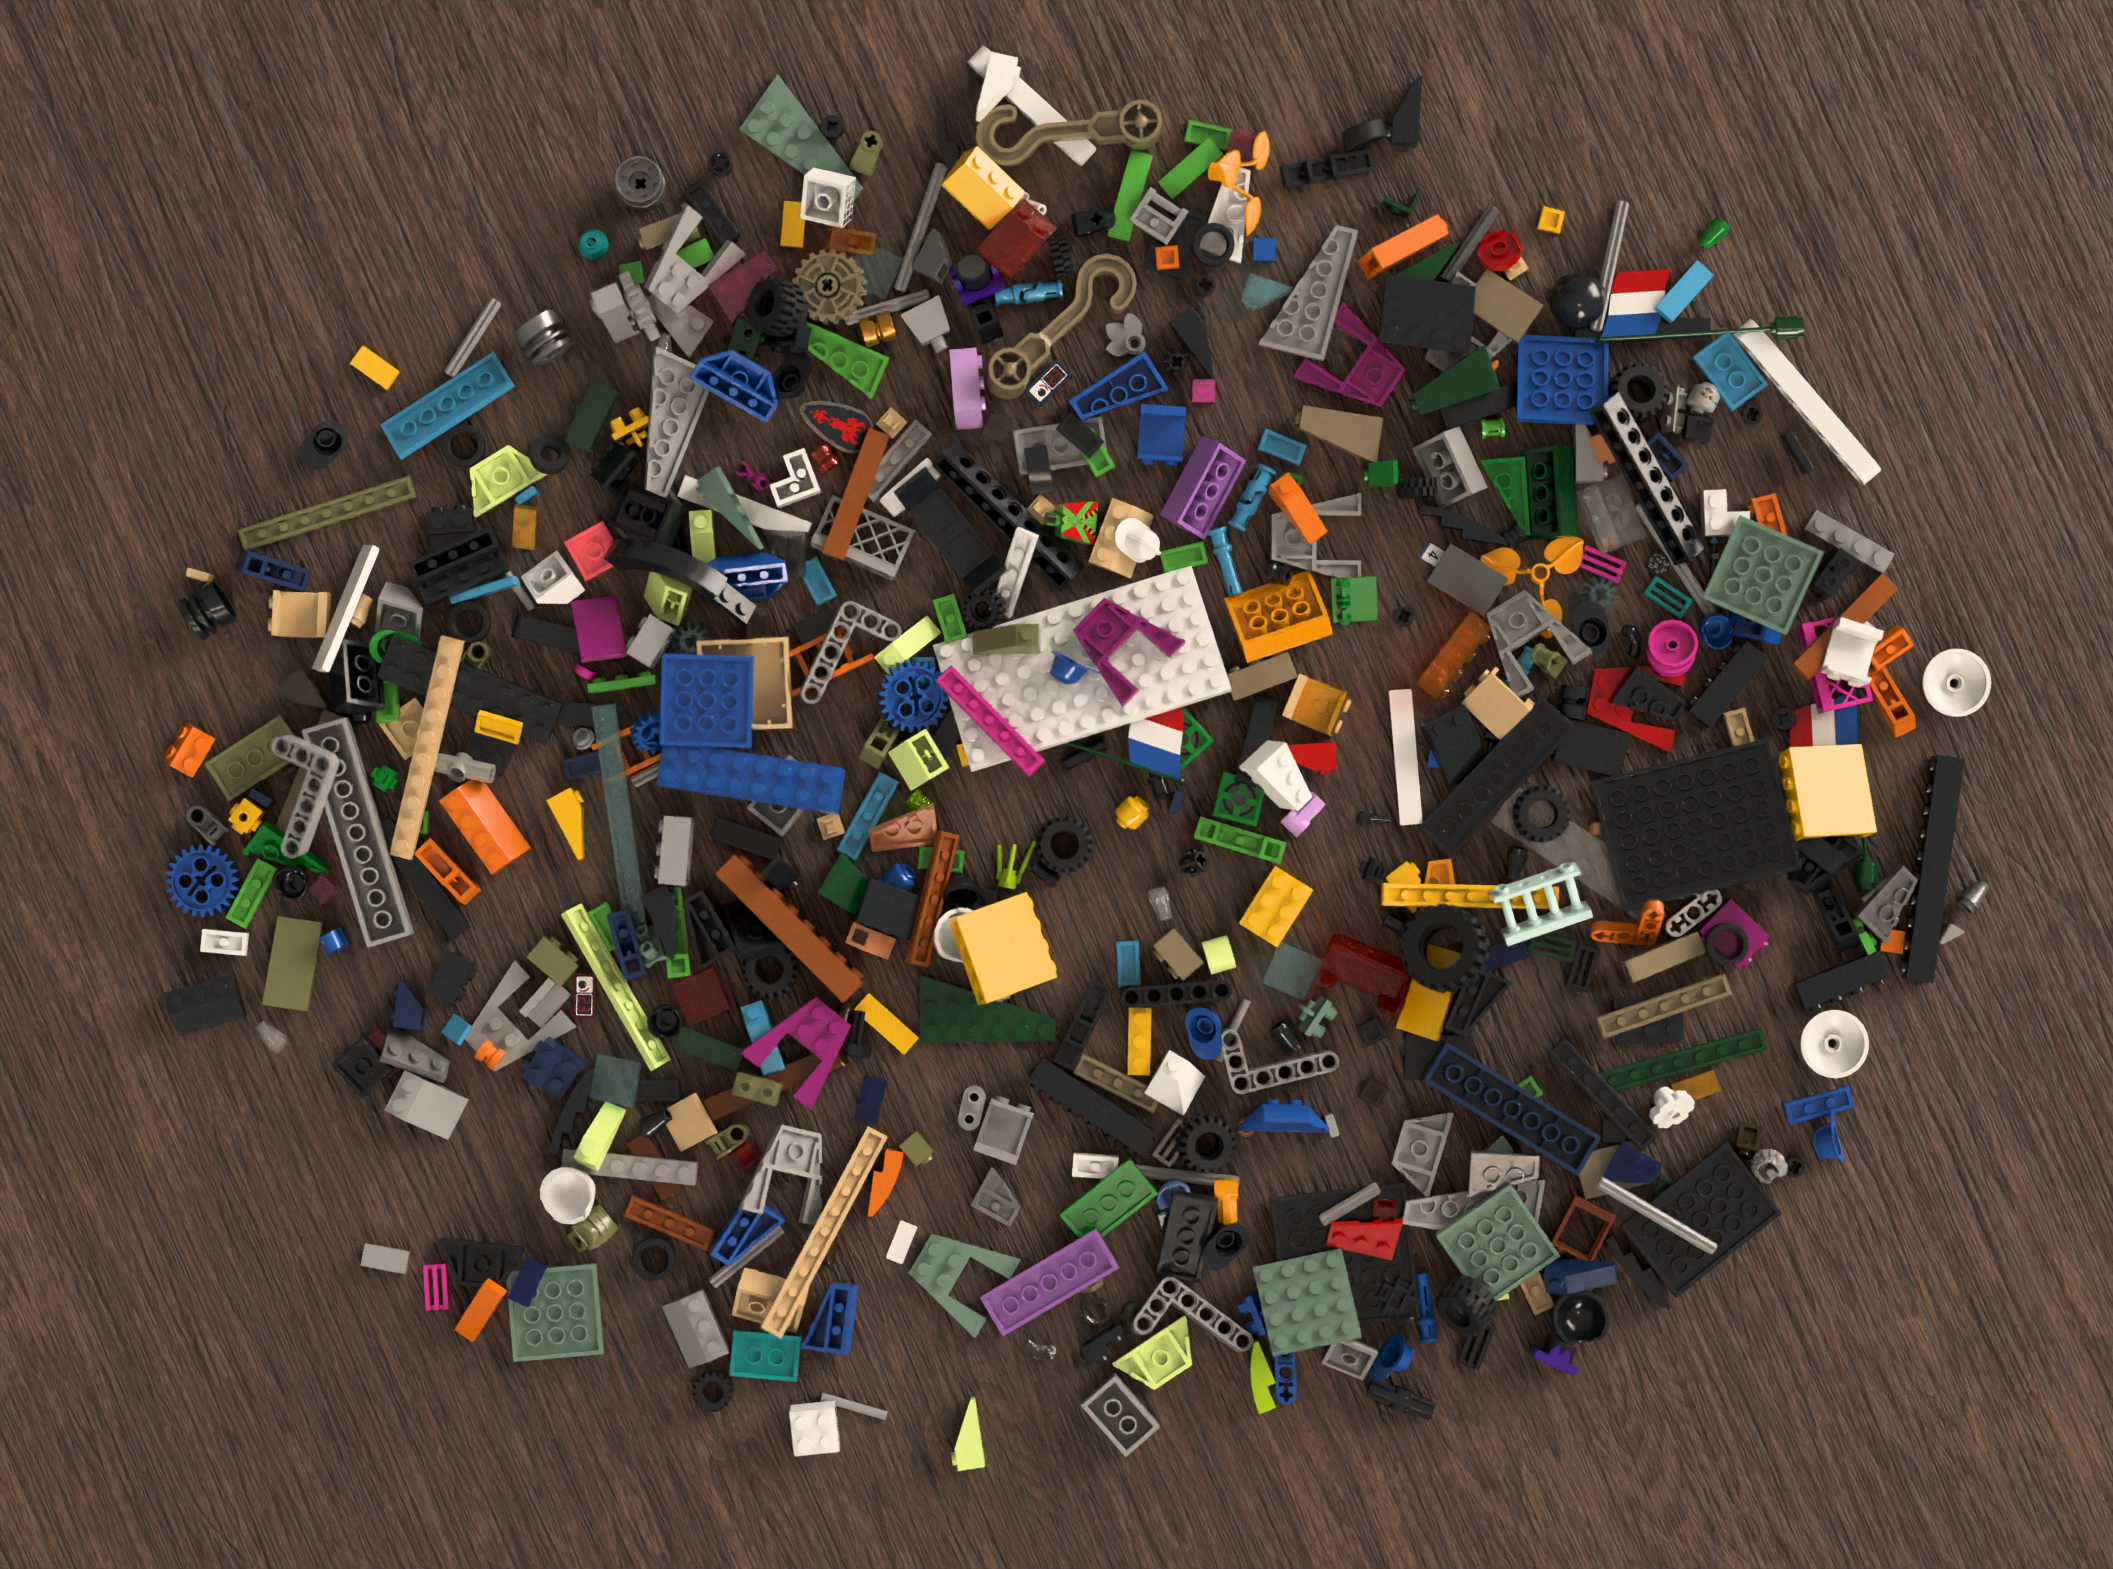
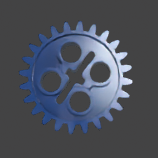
(893, 700)
(188, 866)

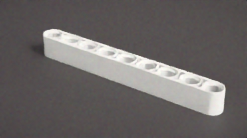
(1808, 403)

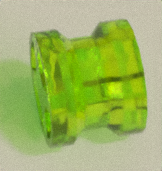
(917, 800)

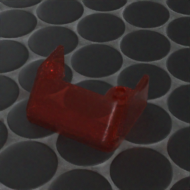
(1364, 970)

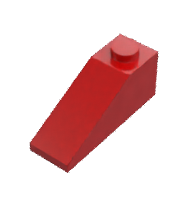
(1315, 756)

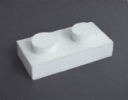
(224, 942)
(1093, 1165)

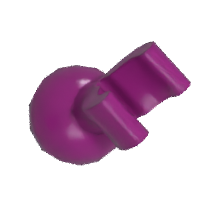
(757, 479)

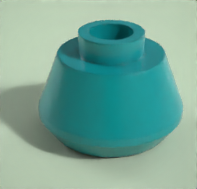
(597, 248)

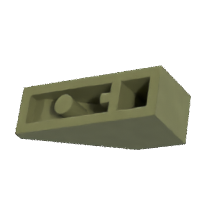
(1008, 639)
(880, 741)

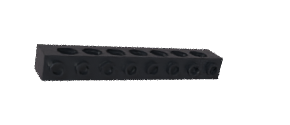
(1646, 479)
(1006, 513)

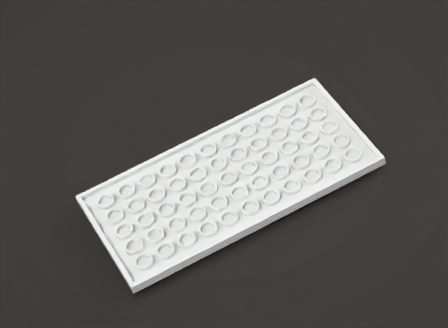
(1057, 713)

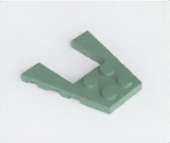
(940, 1267)

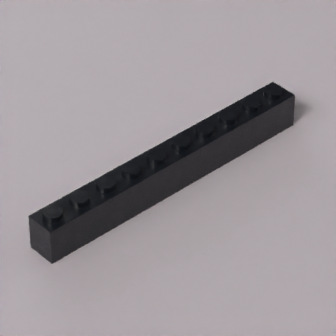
(1933, 868)

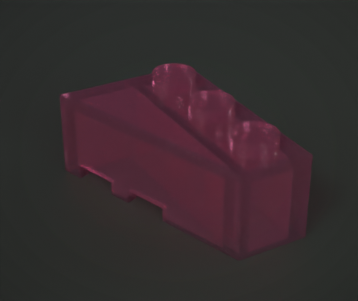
(735, 287)

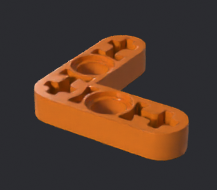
(1635, 933)

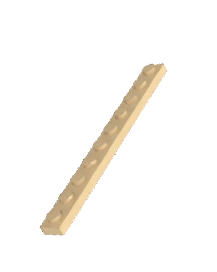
(426, 747)
(824, 1232)

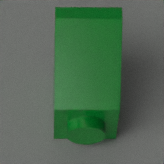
(1381, 474)

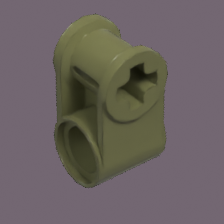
(866, 158)
(470, 658)
(1548, 660)
(725, 1142)

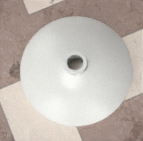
(1971, 678)
(1849, 1049)

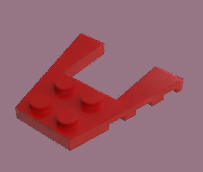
(1604, 685)

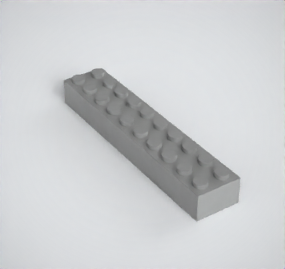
(361, 838)

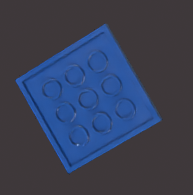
(1560, 378)
(706, 700)

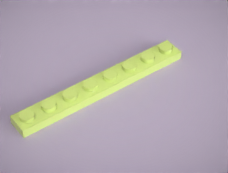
(615, 986)

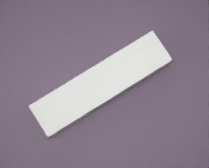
(1017, 565)

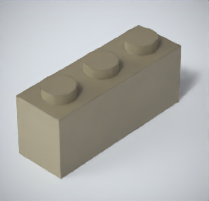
(1260, 675)

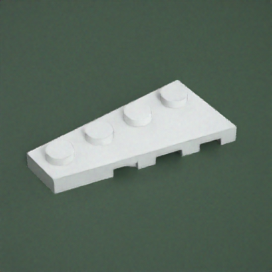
(1228, 211)

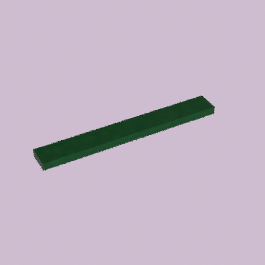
(1685, 1060)

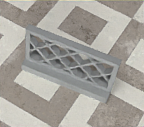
(860, 557)

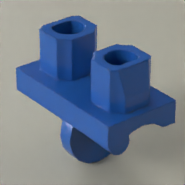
(1253, 1305)

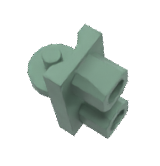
(650, 945)
(1313, 1014)

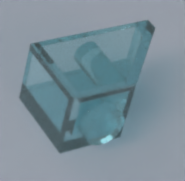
(1263, 292)

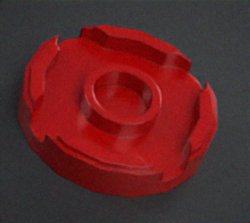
(1499, 250)

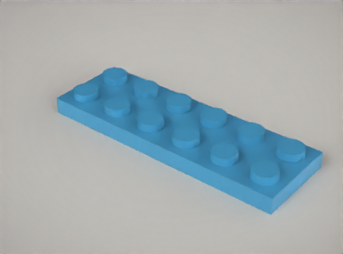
(447, 405)

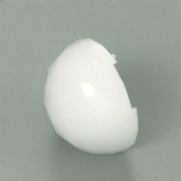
(943, 936)
(568, 1194)

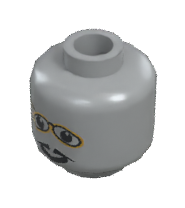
(1703, 399)

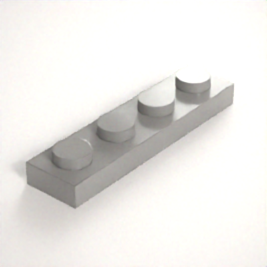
(1851, 541)

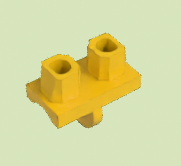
(621, 431)

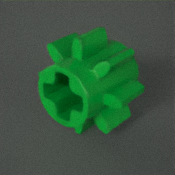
(384, 778)

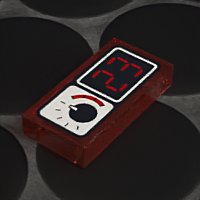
(584, 995)

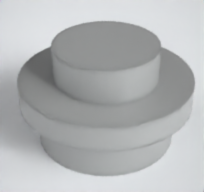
(583, 738)

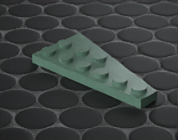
(790, 133)

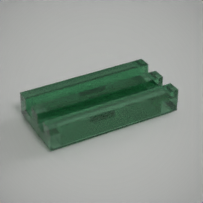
(1533, 942)

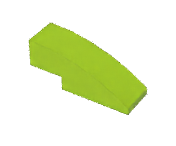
(1260, 1379)

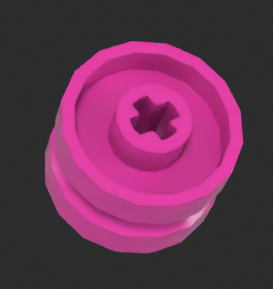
(1671, 648)

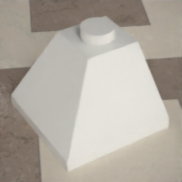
(553, 581)
(1175, 1083)

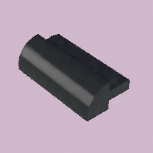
(458, 567)

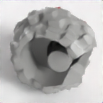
(1768, 1165)

